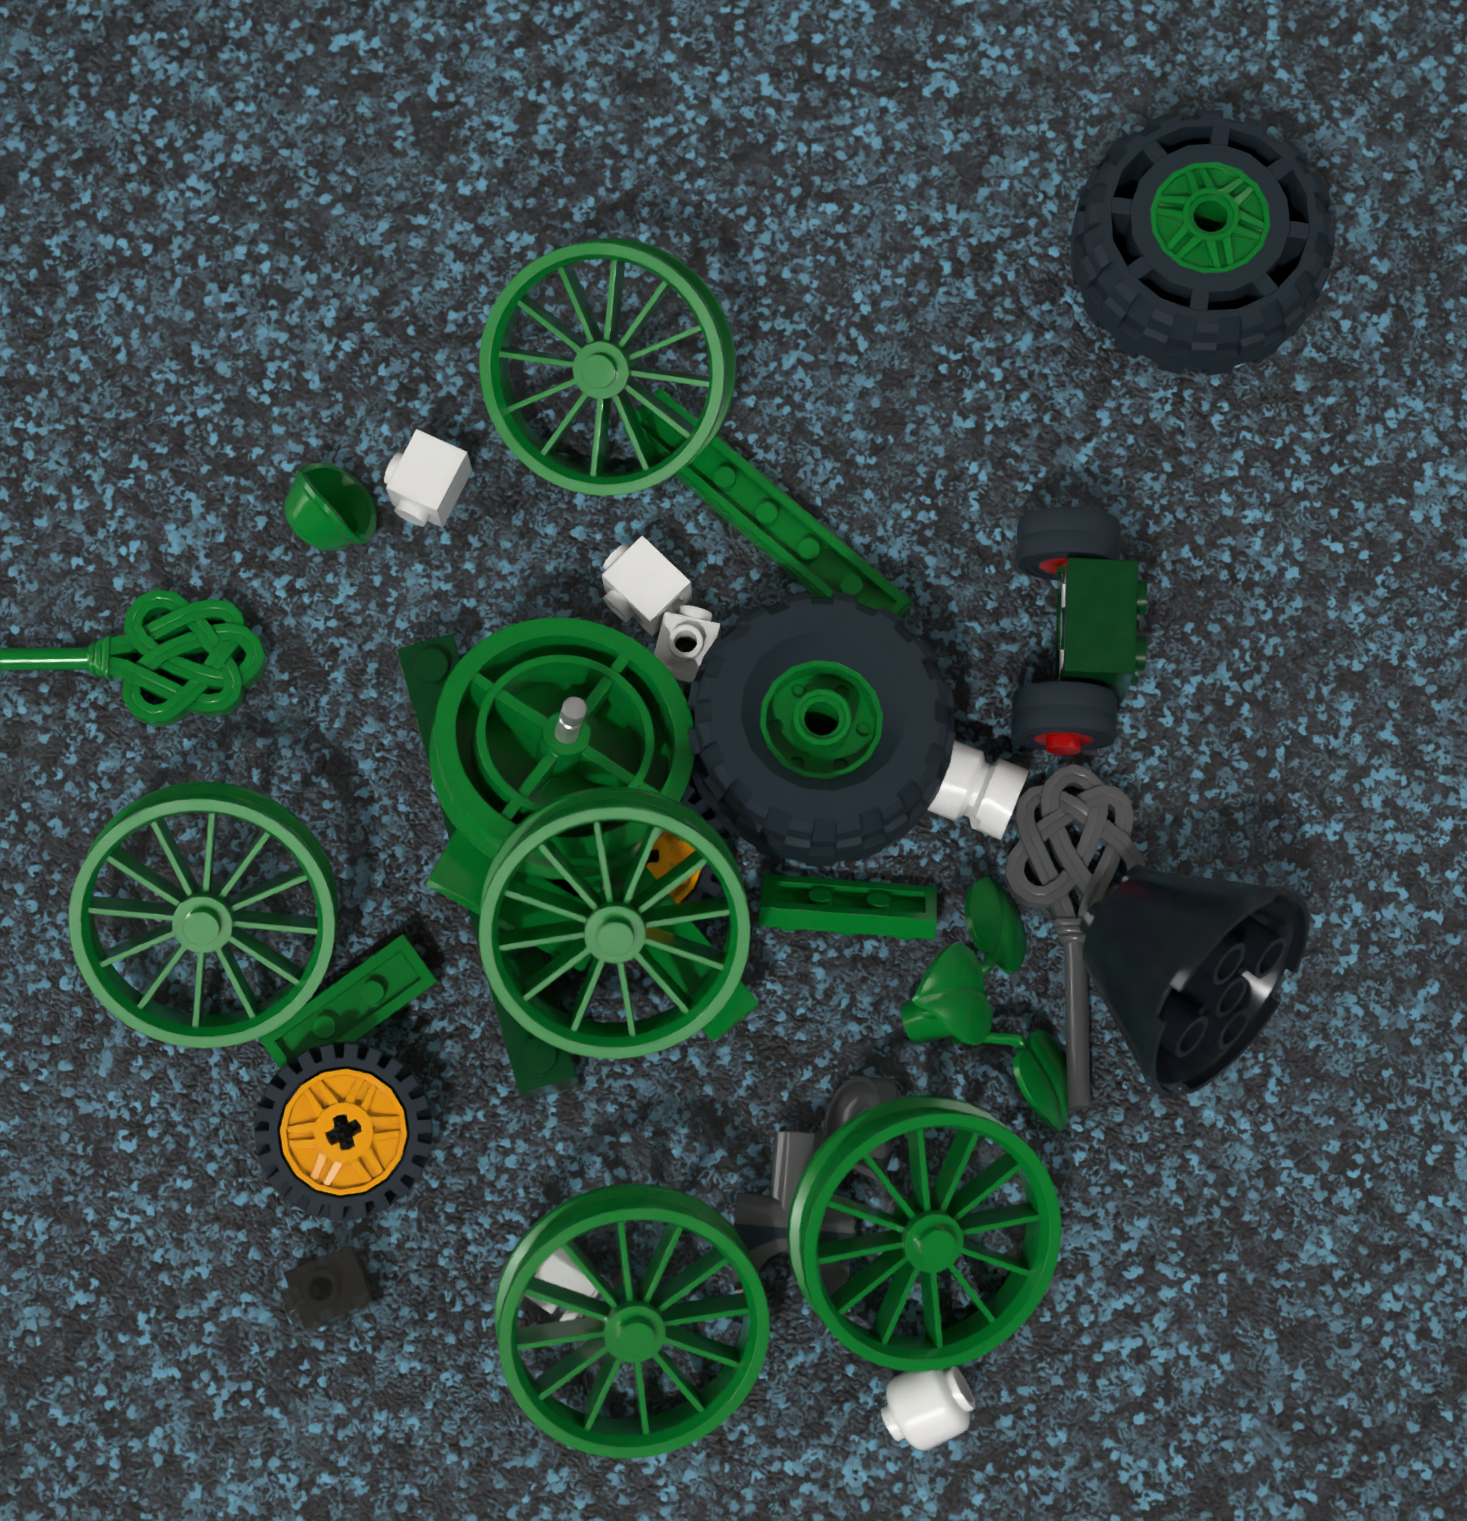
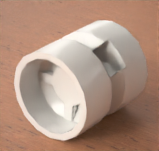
(979, 790)

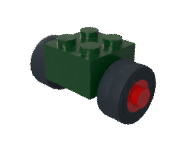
(1094, 631)

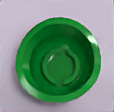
(329, 508)

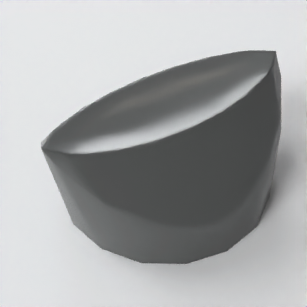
(854, 1098)

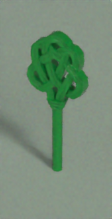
(167, 653)

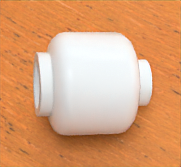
(928, 1407)

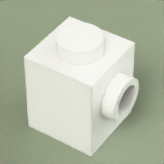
(427, 479)
(643, 585)

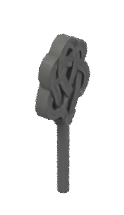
(1089, 814)

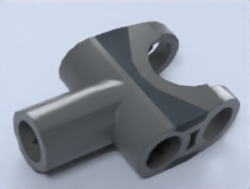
(764, 1218)

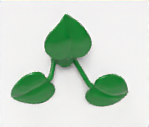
(956, 1006)

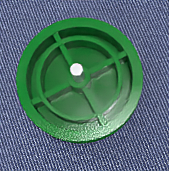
(553, 715)

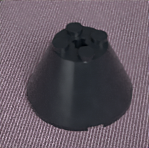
(1191, 968)

